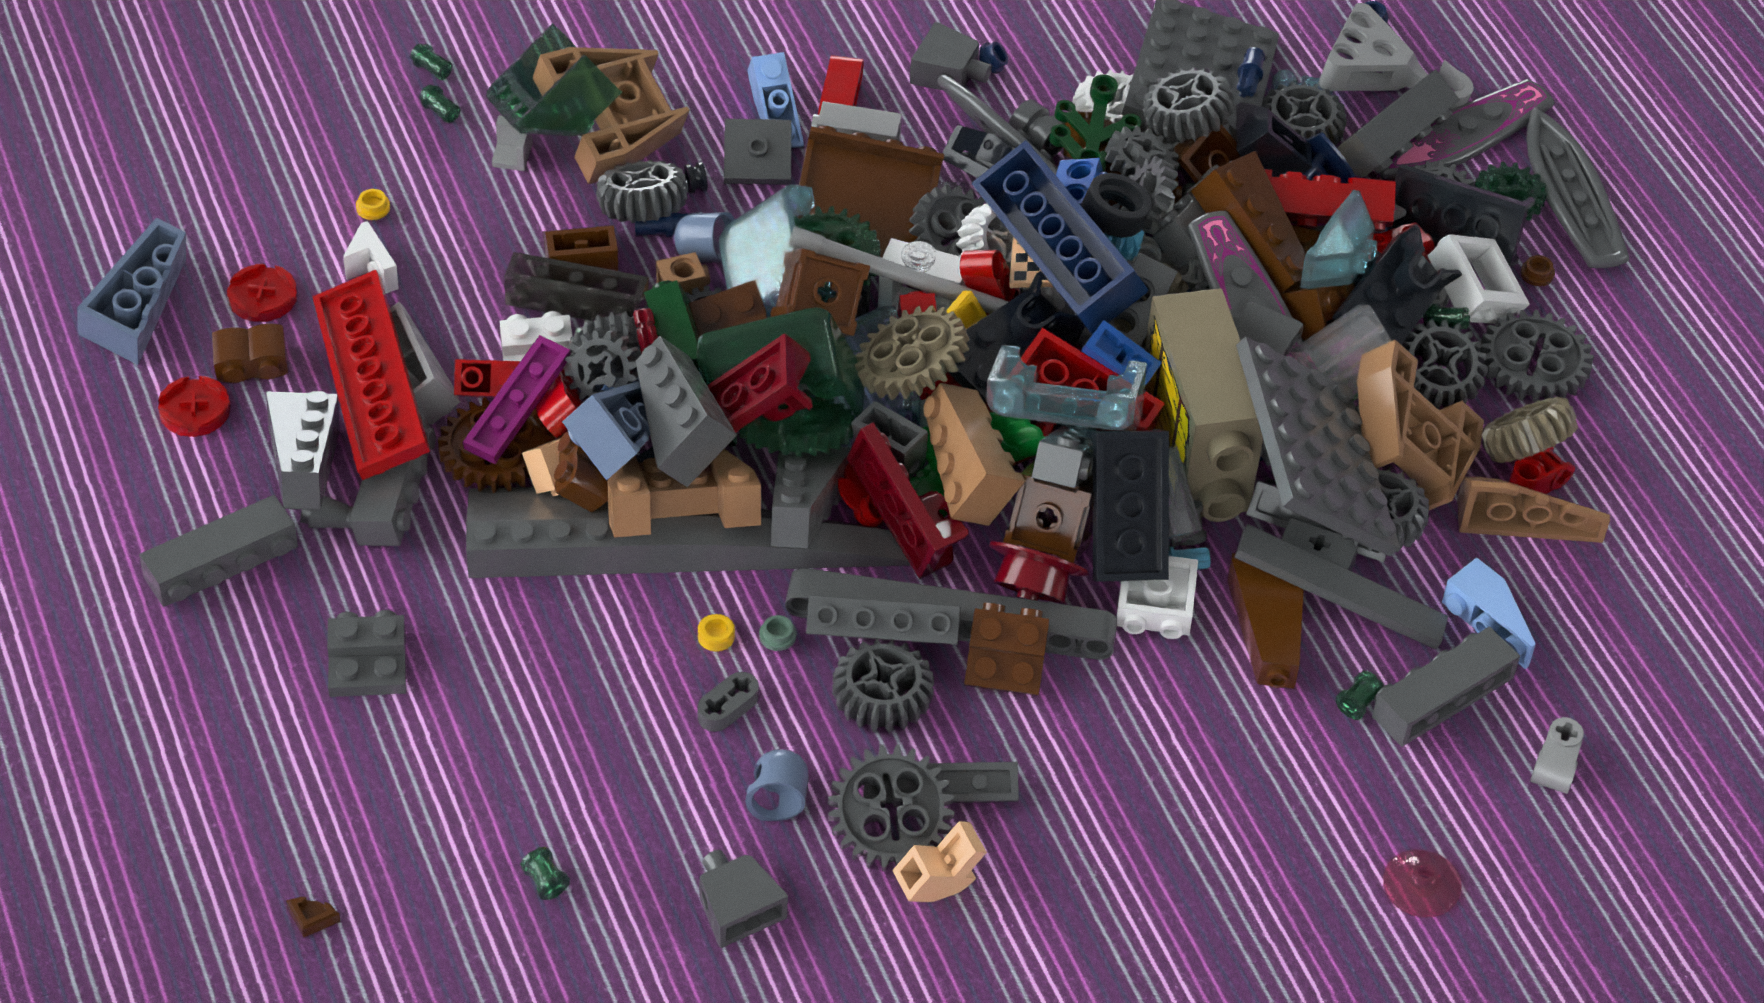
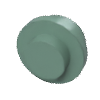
(777, 633)

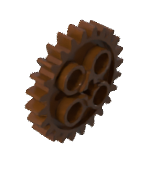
(472, 468)

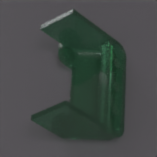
(566, 107)
(831, 364)

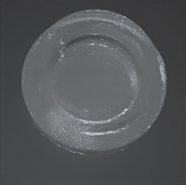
(918, 256)

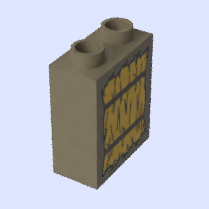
(1205, 399)

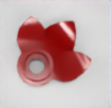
(858, 499)

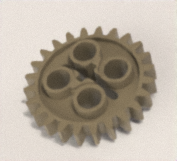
(912, 352)

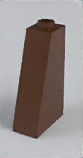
(1269, 621)

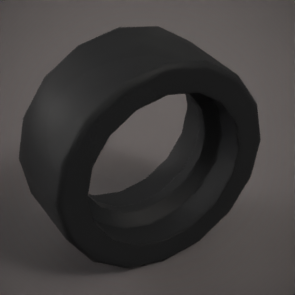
(1124, 191)

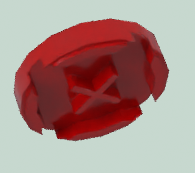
(262, 293)
(194, 406)

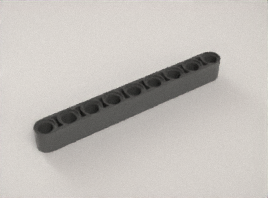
(1071, 628)

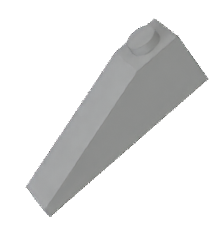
(429, 381)

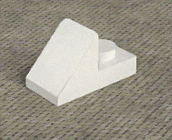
(369, 254)

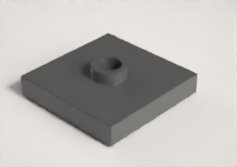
(757, 151)

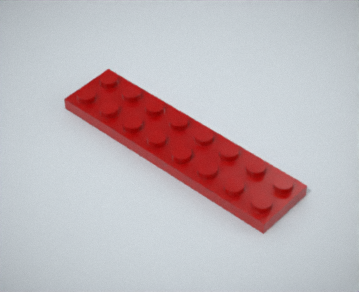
(370, 375)

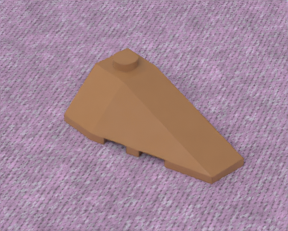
(1513, 510)

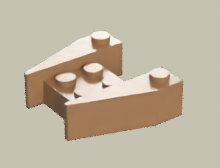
(633, 123)
(1410, 430)
(646, 493)

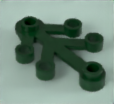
(1102, 91)

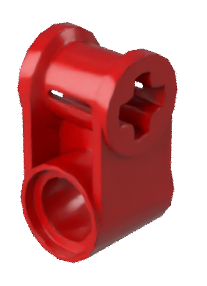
(1542, 472)

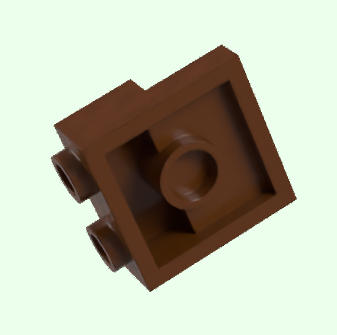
(729, 308)
(1007, 650)

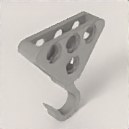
(1372, 57)

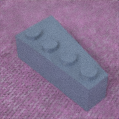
(134, 292)
(610, 427)

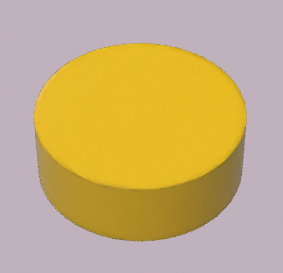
(716, 632)

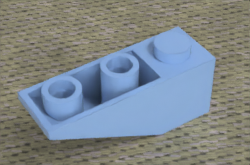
(774, 92)
(1484, 601)

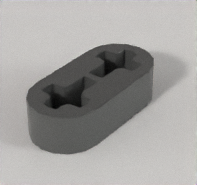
(724, 698)

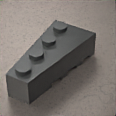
(681, 412)
(804, 495)

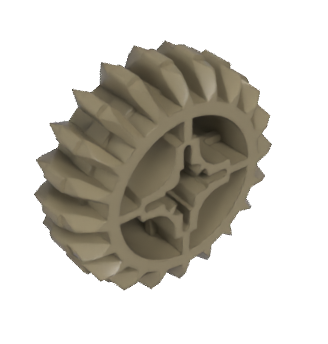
(1529, 429)

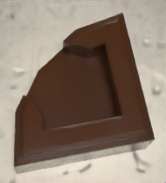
(311, 915)

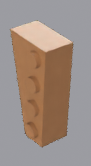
(969, 455)

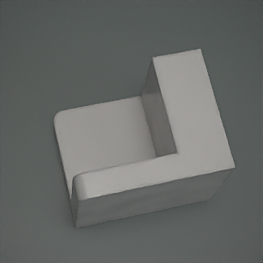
(511, 147)

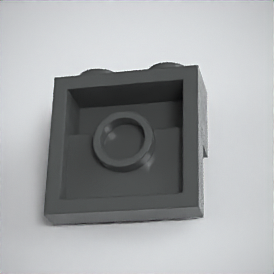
(366, 654)

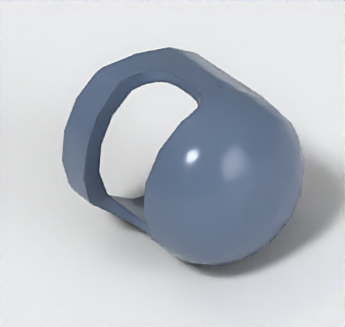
(696, 233)
(787, 776)

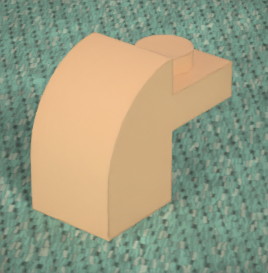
(943, 870)

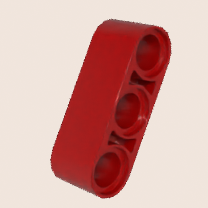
(842, 81)
(987, 273)
(558, 404)

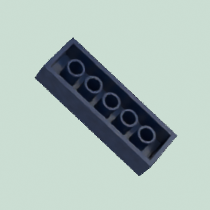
(1060, 237)

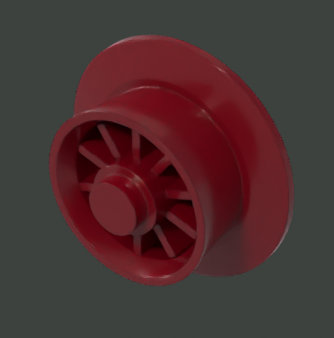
(1034, 573)

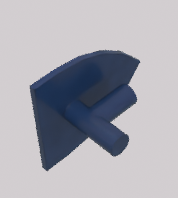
(1327, 160)

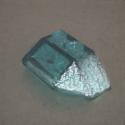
(1341, 247)

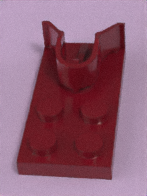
(764, 383)
(913, 520)

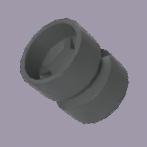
(1037, 124)

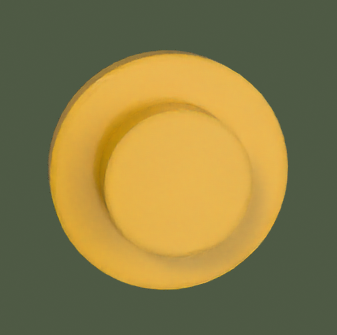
(372, 204)

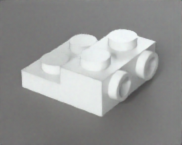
(521, 332)
(1160, 604)

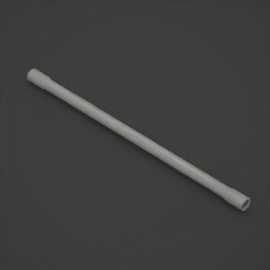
(811, 241)

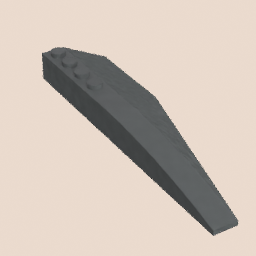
(552, 536)

